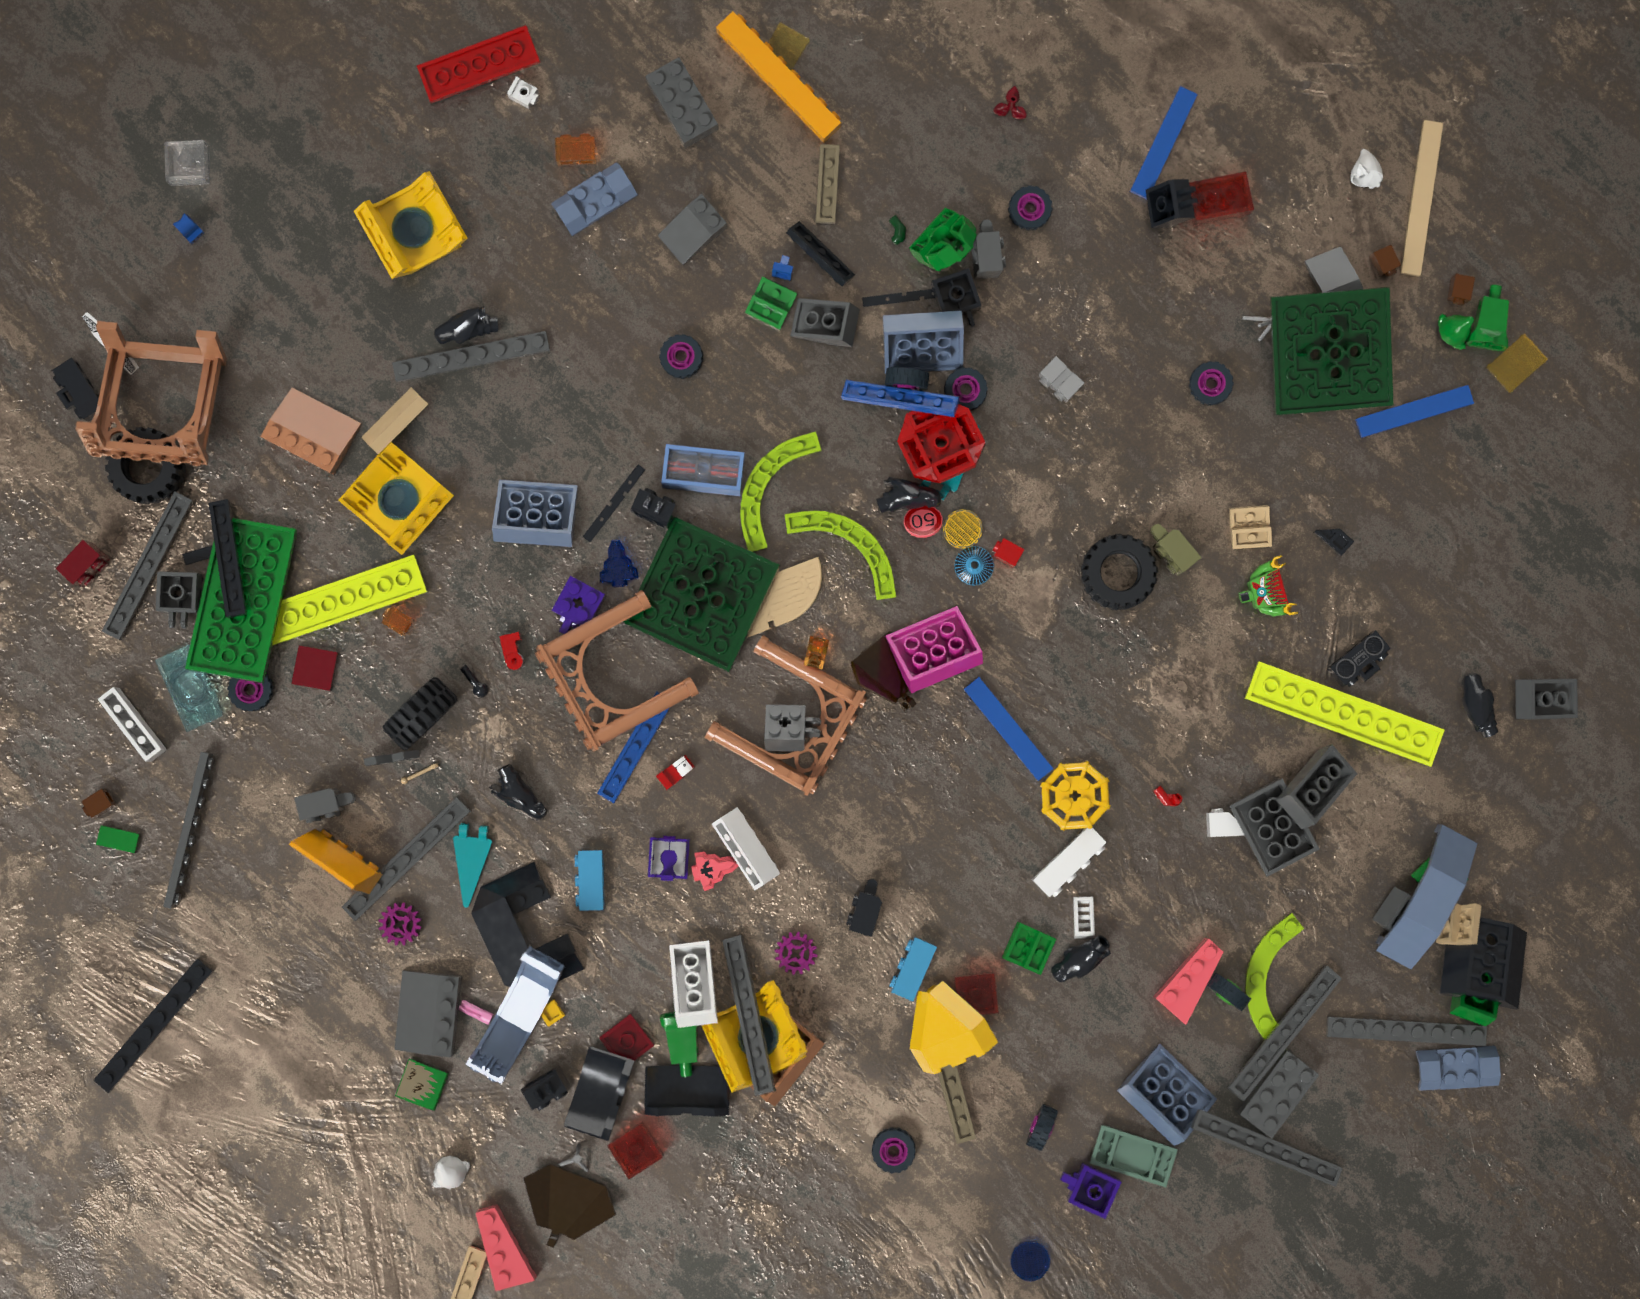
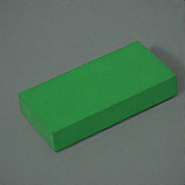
(118, 839)

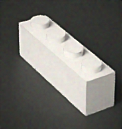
(132, 724)
(746, 848)
(1068, 861)

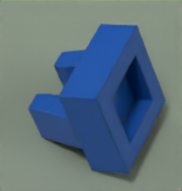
(782, 269)

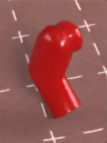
(1168, 799)

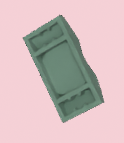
(1133, 1155)

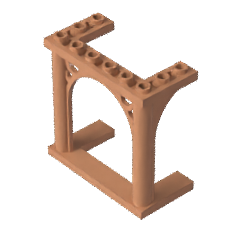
(192, 444)

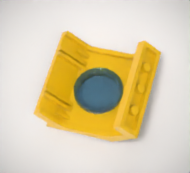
(411, 227)
(396, 498)
(780, 1034)

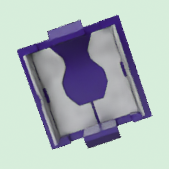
(668, 858)

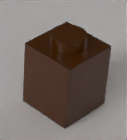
(1385, 261)
(1460, 289)
(98, 803)

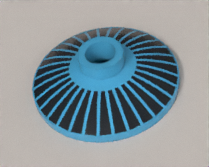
(966, 572)

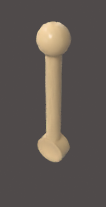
(404, 780)

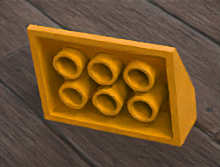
(338, 860)

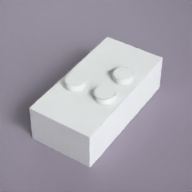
(693, 984)

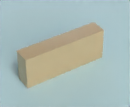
(394, 420)

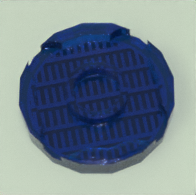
(1030, 1260)

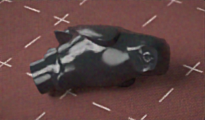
(466, 326)
(907, 496)
(1479, 705)
(517, 794)
(1081, 959)

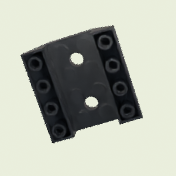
(1502, 962)

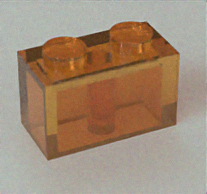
(575, 150)

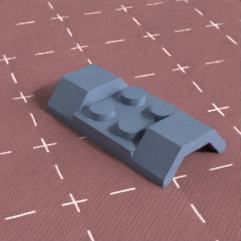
(594, 198)
(1458, 1068)

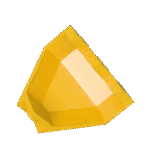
(947, 1030)

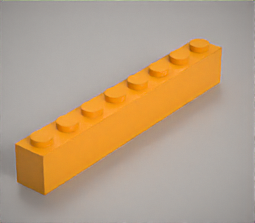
(778, 76)

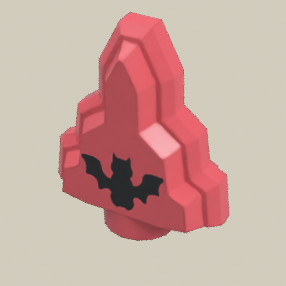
(711, 868)

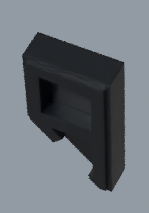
(1335, 539)

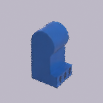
(188, 228)

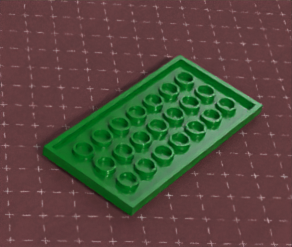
(243, 644)

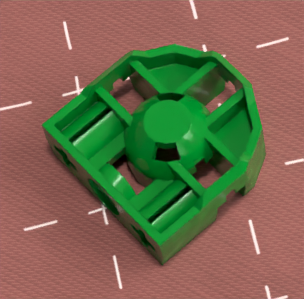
(936, 249)

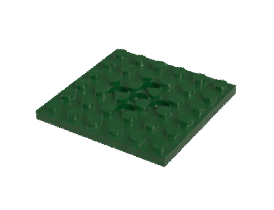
(1304, 324)
(738, 577)

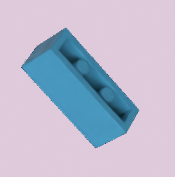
(590, 880)
(912, 968)

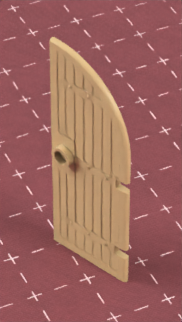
(788, 596)

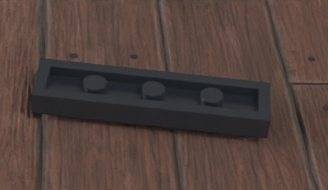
(820, 253)

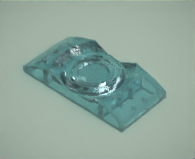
(189, 690)

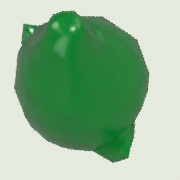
(1455, 329)

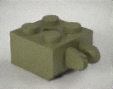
(1174, 549)

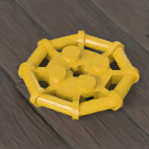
(1065, 790)

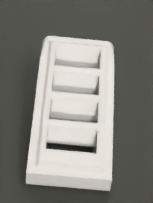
(1087, 934)

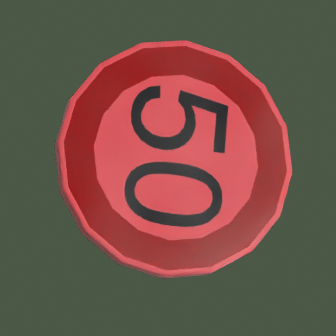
(923, 521)

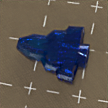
(618, 566)

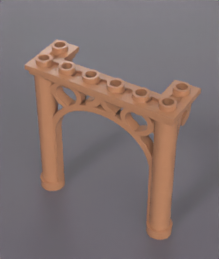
(630, 717)
(770, 761)

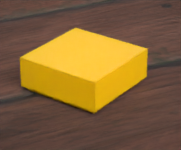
(552, 1013)

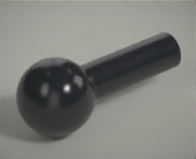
(479, 689)

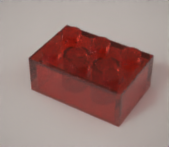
(1222, 198)

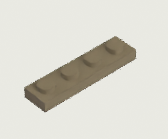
(827, 183)
(956, 1104)

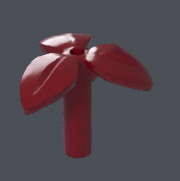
(1012, 98)

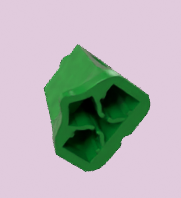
(1490, 322)
(681, 1043)

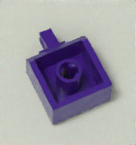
(566, 606)
(1083, 1181)

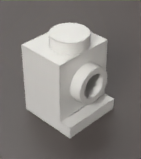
(527, 100)

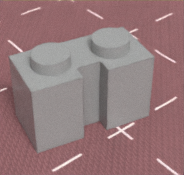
(1060, 380)

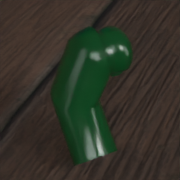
(900, 230)

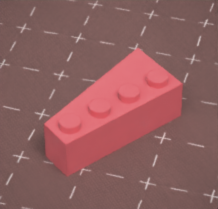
(1188, 982)
(505, 1257)

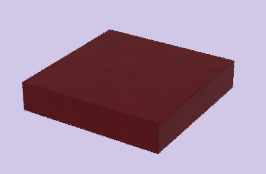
(315, 668)
(627, 1039)

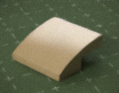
(1250, 527)
(1461, 926)

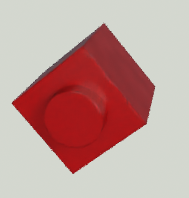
(1007, 552)

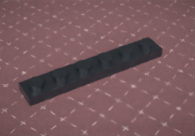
(227, 558)

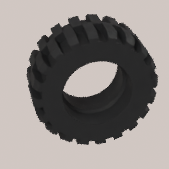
(144, 493)
(1138, 553)
(419, 713)

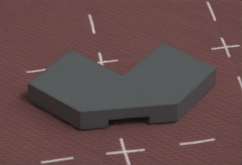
(383, 759)

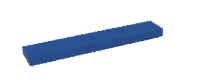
(1164, 141)
(900, 398)
(1414, 411)
(1008, 729)
(630, 756)

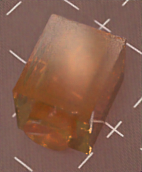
(397, 620)
(816, 652)

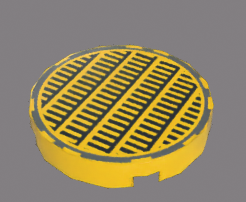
(962, 529)

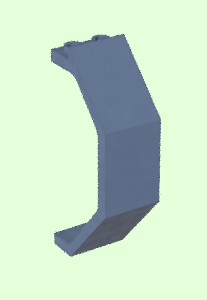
(1432, 899)
(516, 1016)

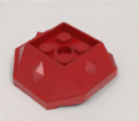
(938, 464)

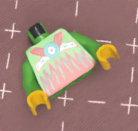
(1267, 590)

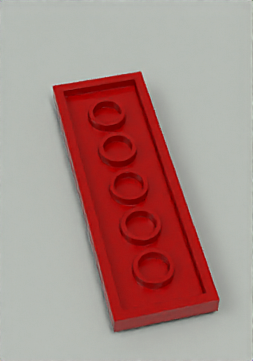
(478, 64)

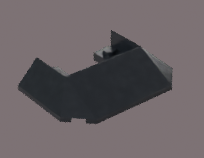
(501, 930)

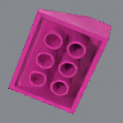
(934, 649)

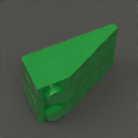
(1475, 1009)

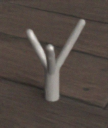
(1267, 320)
(576, 1159)

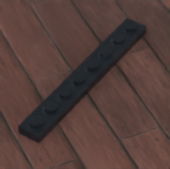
(153, 1025)

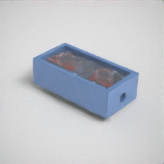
(703, 470)

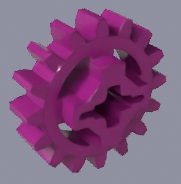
(405, 931)
(801, 960)

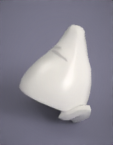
(1367, 171)
(450, 1172)

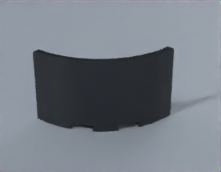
(599, 1093)
(700, 1094)

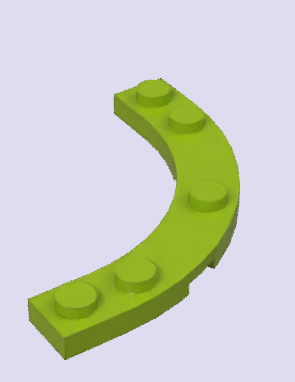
(760, 477)
(855, 534)
(1258, 969)

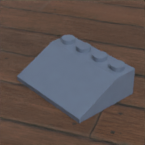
(924, 341)
(535, 513)
(1166, 1094)

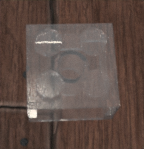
(187, 163)

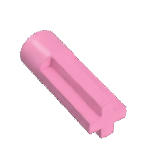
(476, 1012)

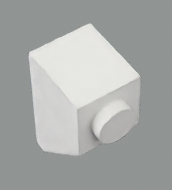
(1222, 824)

